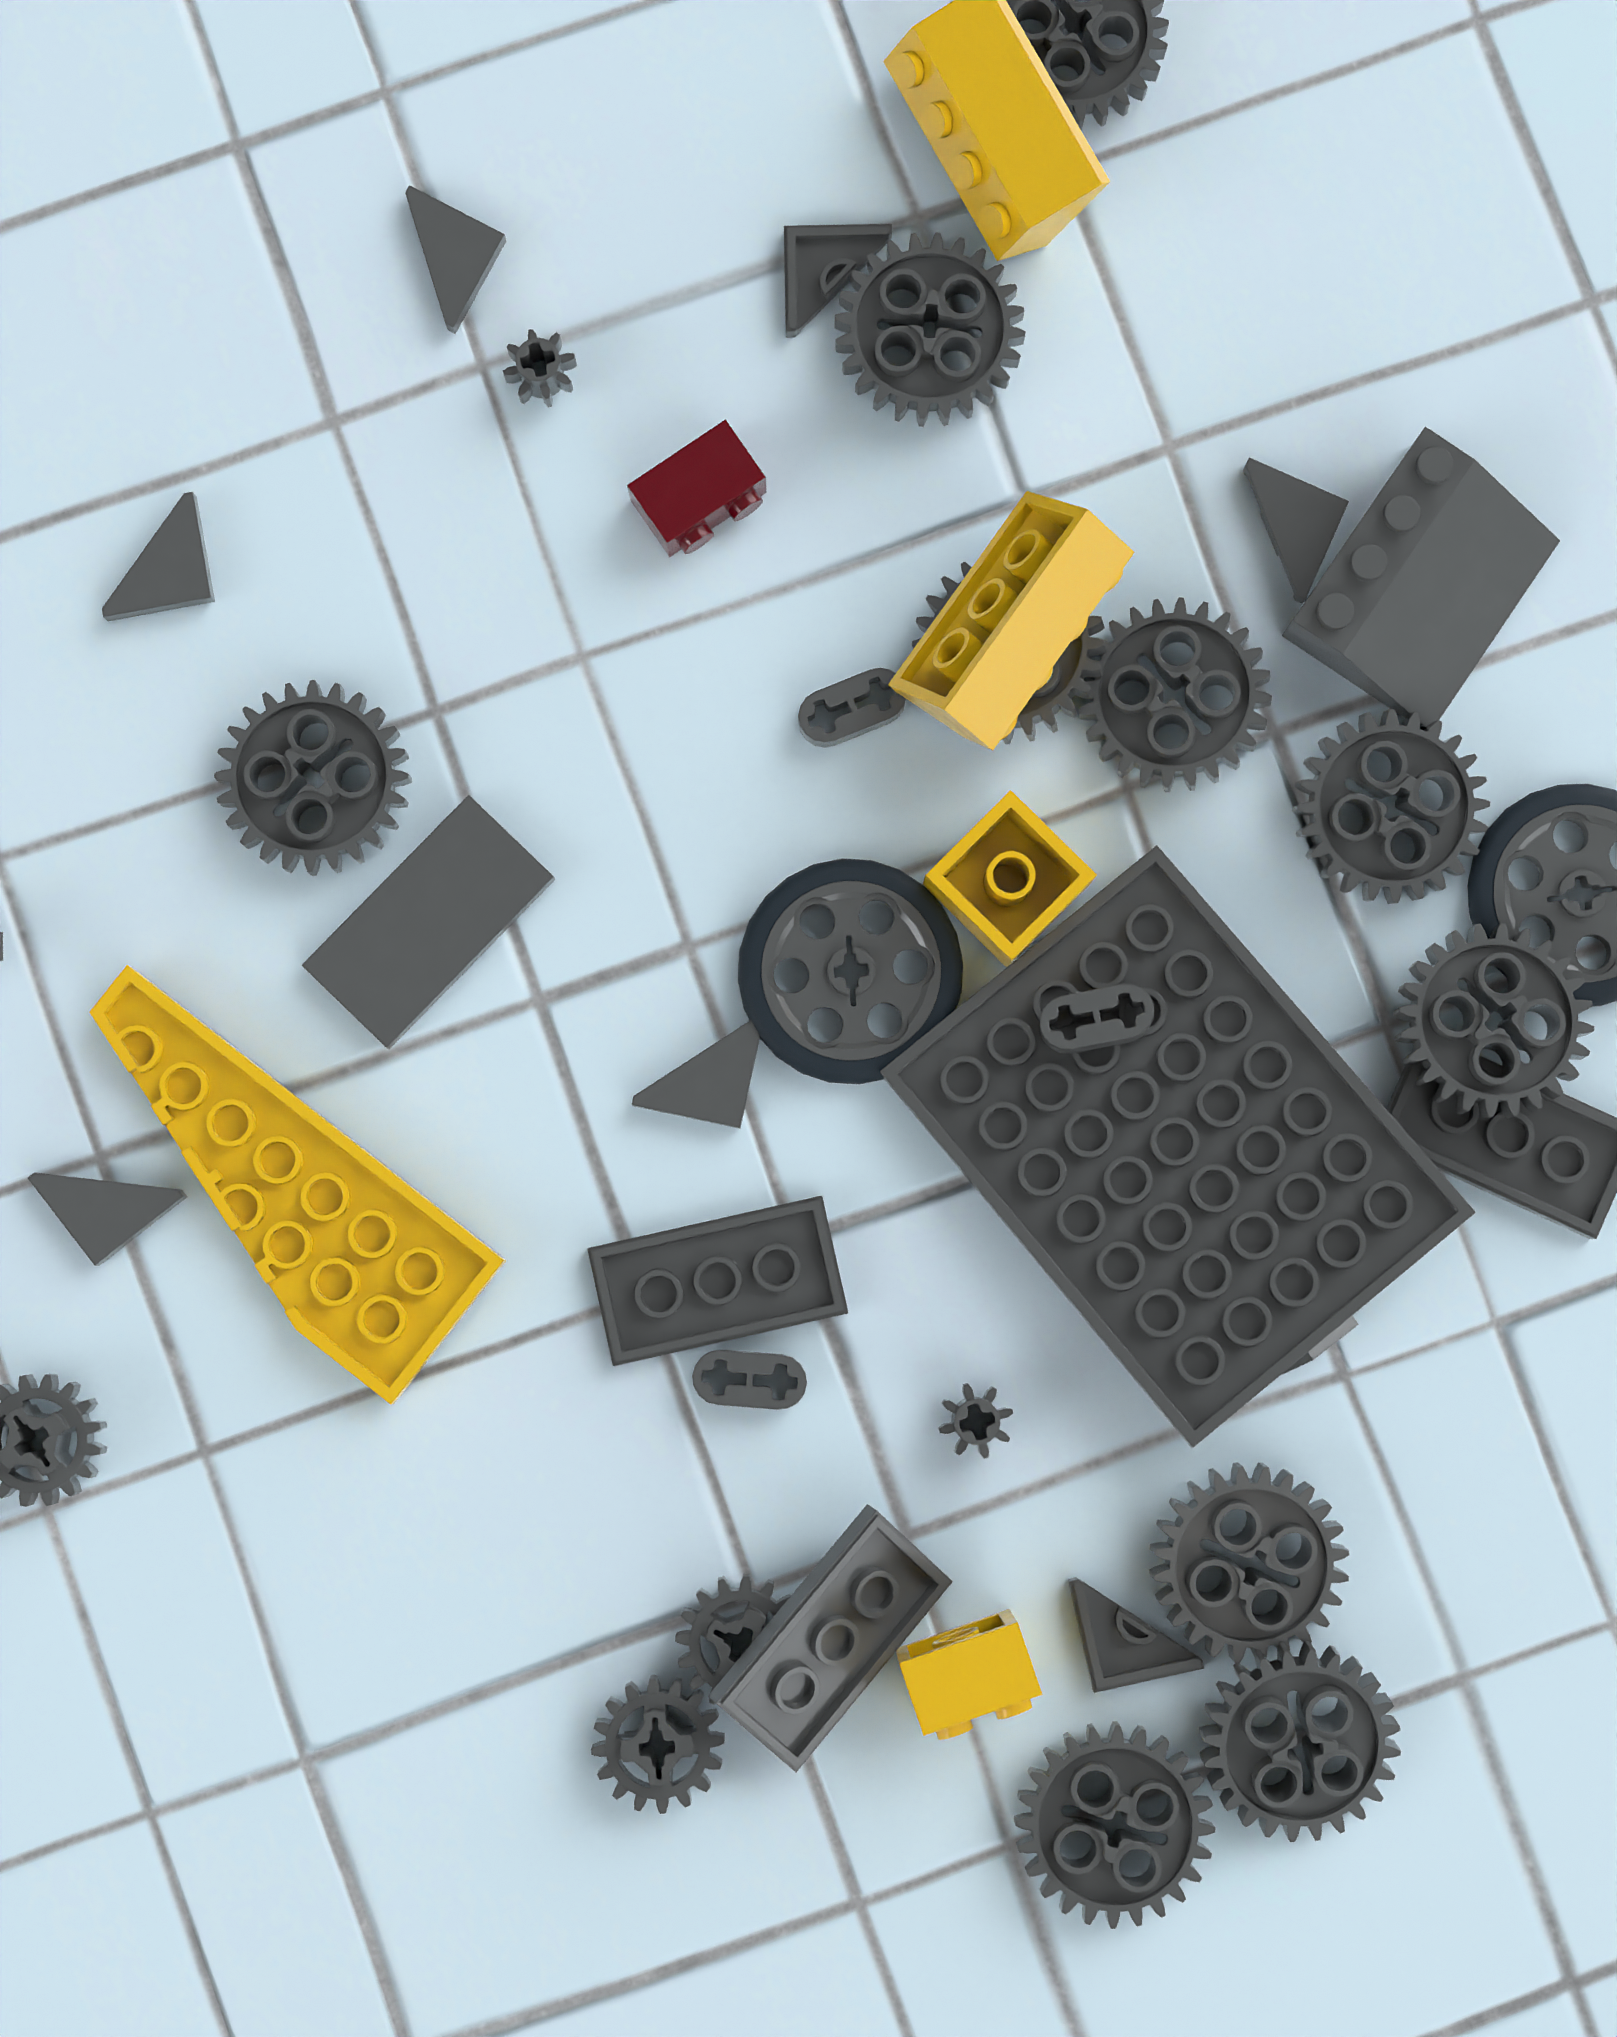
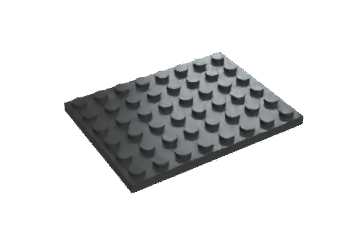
(1184, 1189)

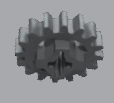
(55, 1457)
(716, 1626)
(686, 1739)

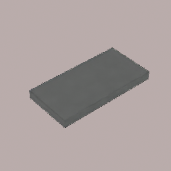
(428, 922)
(1544, 1160)
(717, 1280)
(830, 1638)

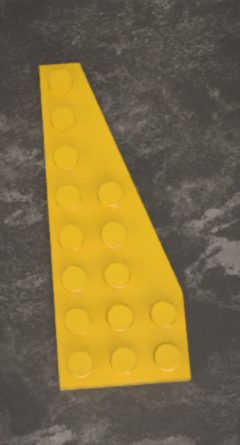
(331, 1229)

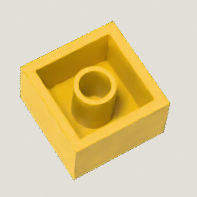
(1008, 878)
(969, 1675)

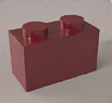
(698, 490)

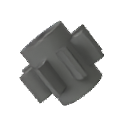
(532, 351)
(990, 1428)

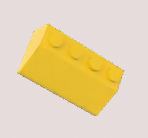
(996, 124)
(1012, 618)

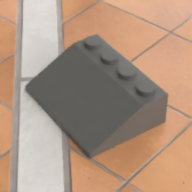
(1423, 581)

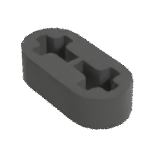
(847, 694)
(1094, 1004)
(749, 1394)

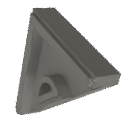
(456, 252)
(820, 265)
(1298, 521)
(169, 570)
(709, 1085)
(104, 1213)
(1122, 1646)

